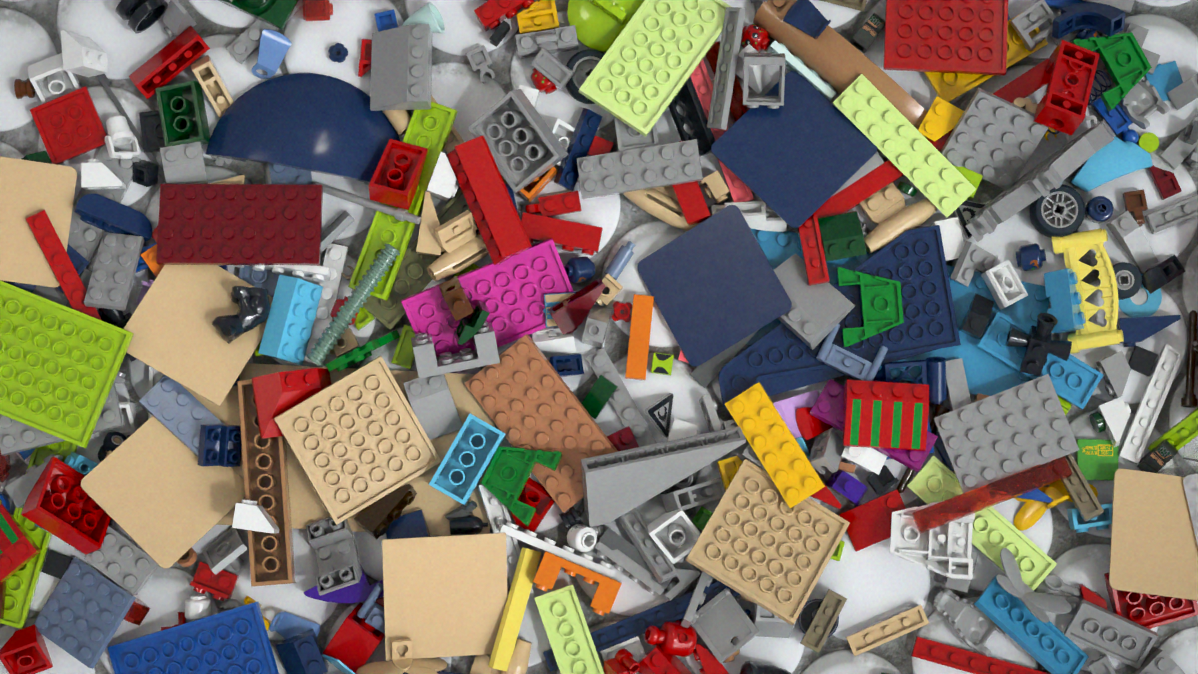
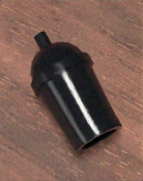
(466, 525)

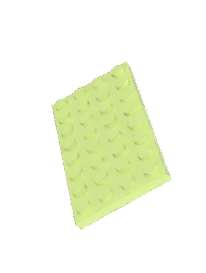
(654, 59)

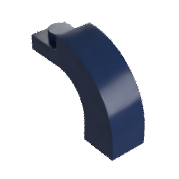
(1088, 15)

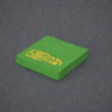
(1097, 459)

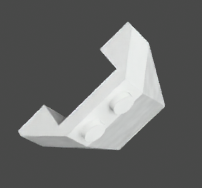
(940, 549)

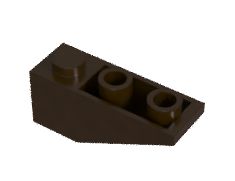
(380, 514)

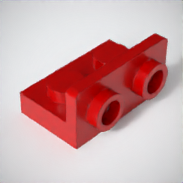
(219, 585)

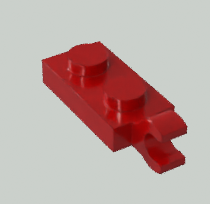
(556, 205)

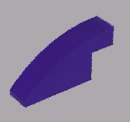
(351, 594)

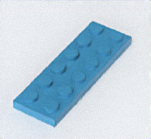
(1071, 378)
(1038, 638)

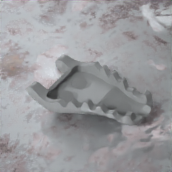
(1141, 102)
(967, 619)

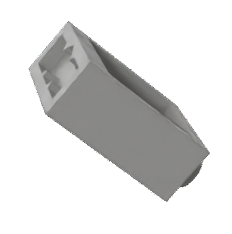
(764, 59)

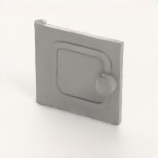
(721, 622)

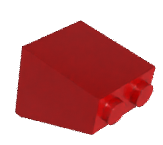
(354, 641)

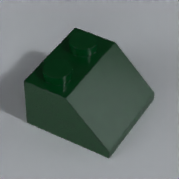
(842, 236)

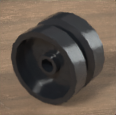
(141, 13)

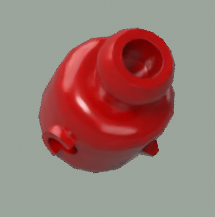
(673, 638)

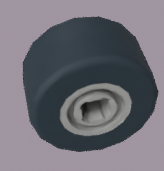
(1128, 279)

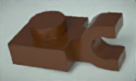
(1135, 203)

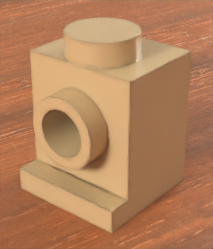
(715, 187)
(614, 288)

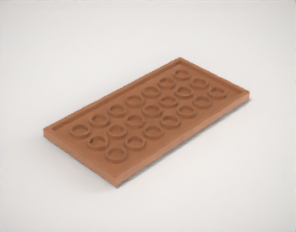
(542, 414)

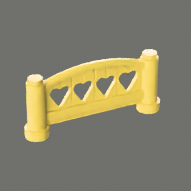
(1075, 247)

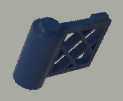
(932, 374)

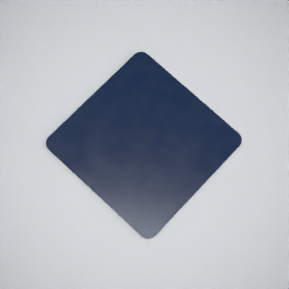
(794, 152)
(714, 285)

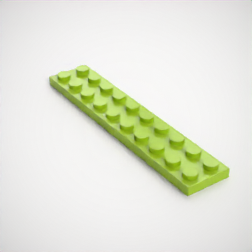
(428, 130)
(23, 583)

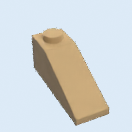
(212, 84)
(427, 239)

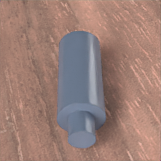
(620, 260)

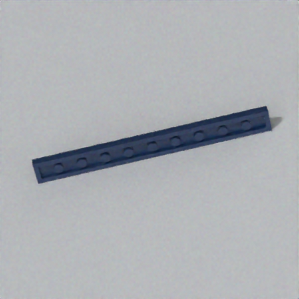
(637, 624)

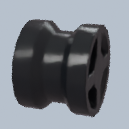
(570, 518)

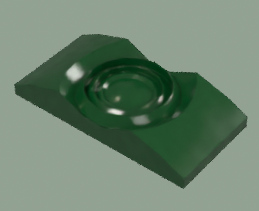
(270, 11)

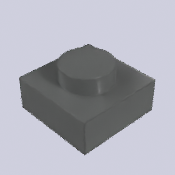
(1191, 133)

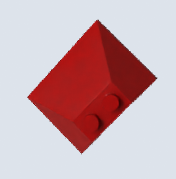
(282, 391)

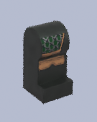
(868, 33)
(1157, 457)

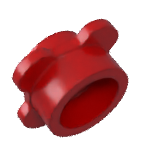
(621, 306)

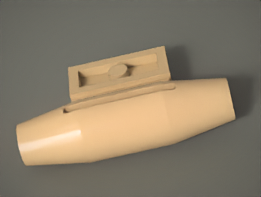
(662, 204)
(892, 217)
(461, 246)
(517, 665)

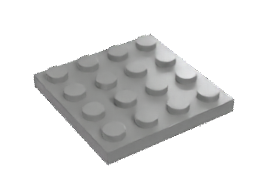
(993, 139)

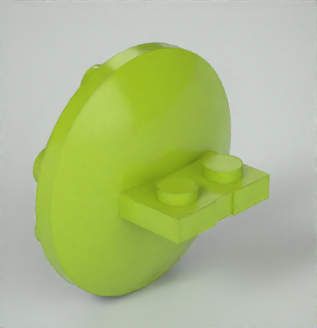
(600, 21)

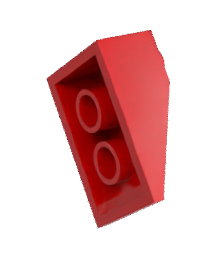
(398, 174)
(872, 519)

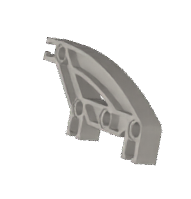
(1040, 180)

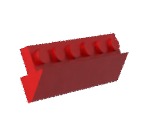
(488, 200)

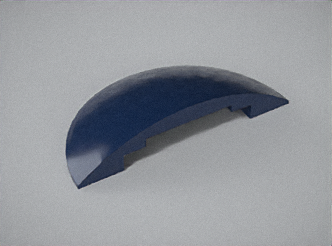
(305, 125)

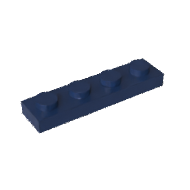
(578, 148)

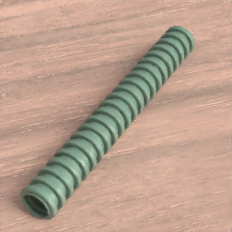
(352, 306)

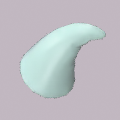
(427, 15)

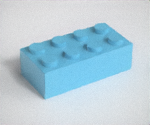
(290, 319)
(467, 459)

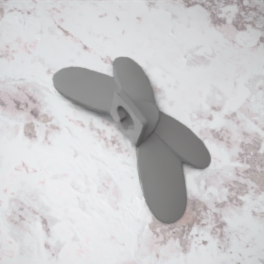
(1035, 602)

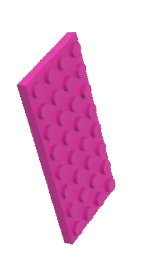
(510, 291)

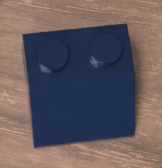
(302, 654)

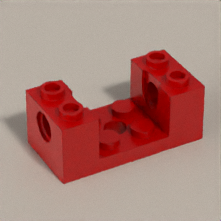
(1064, 103)

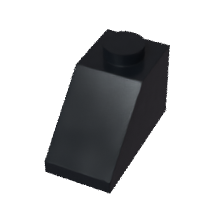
(1162, 274)
(977, 316)

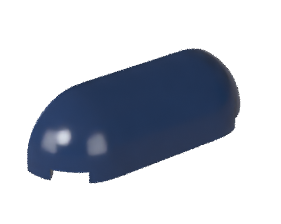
(113, 216)

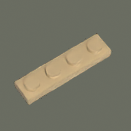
(887, 630)

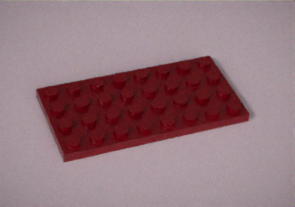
(239, 224)

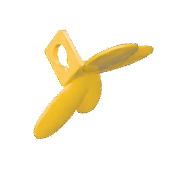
(1034, 510)

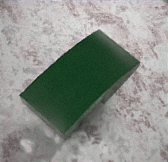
(599, 396)

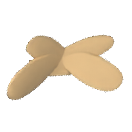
(404, 663)

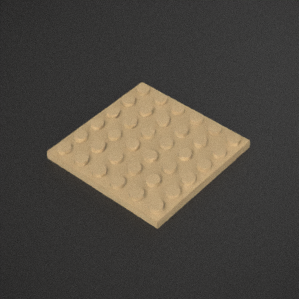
(357, 440)
(765, 546)

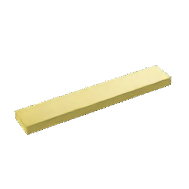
(514, 609)

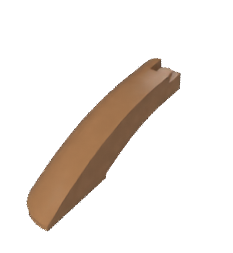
(834, 58)

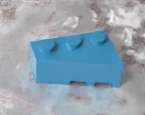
(1064, 300)

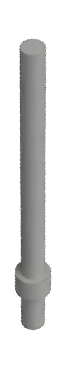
(399, 214)

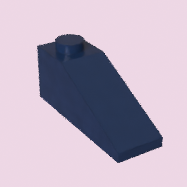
(1141, 328)

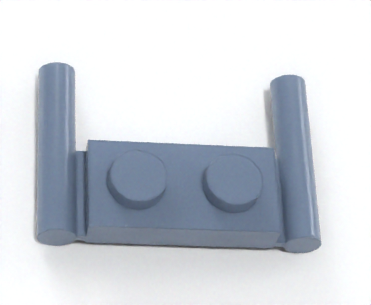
(848, 362)
(373, 612)

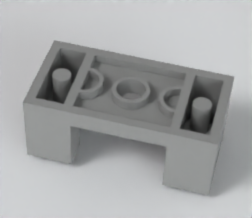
(430, 365)

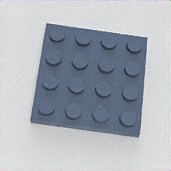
(83, 612)

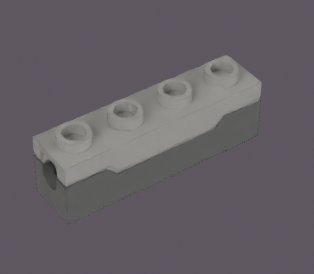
(628, 558)

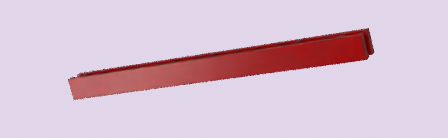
(888, 172)

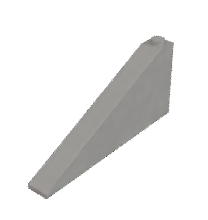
(630, 477)

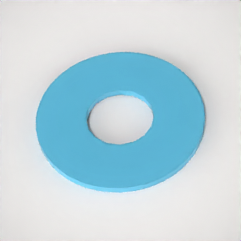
(1144, 310)

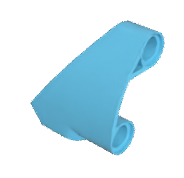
(1111, 162)

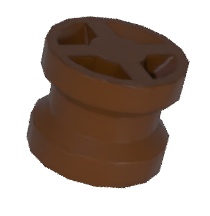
(24, 88)

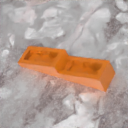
(639, 337)

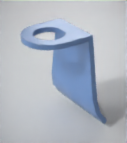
(271, 52)
(292, 625)

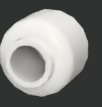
(582, 538)
(197, 607)

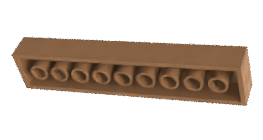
(268, 484)

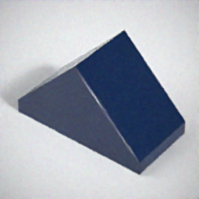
(567, 365)

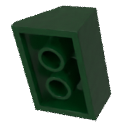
(183, 114)

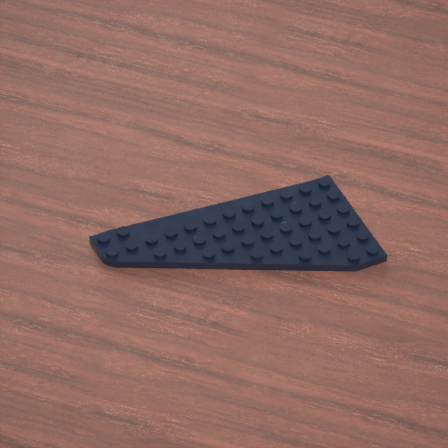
(930, 323)

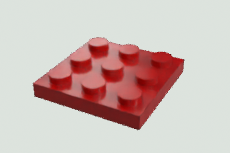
(69, 125)

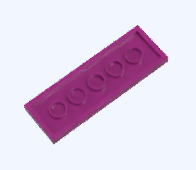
(830, 410)

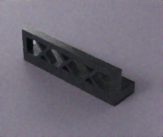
(693, 116)

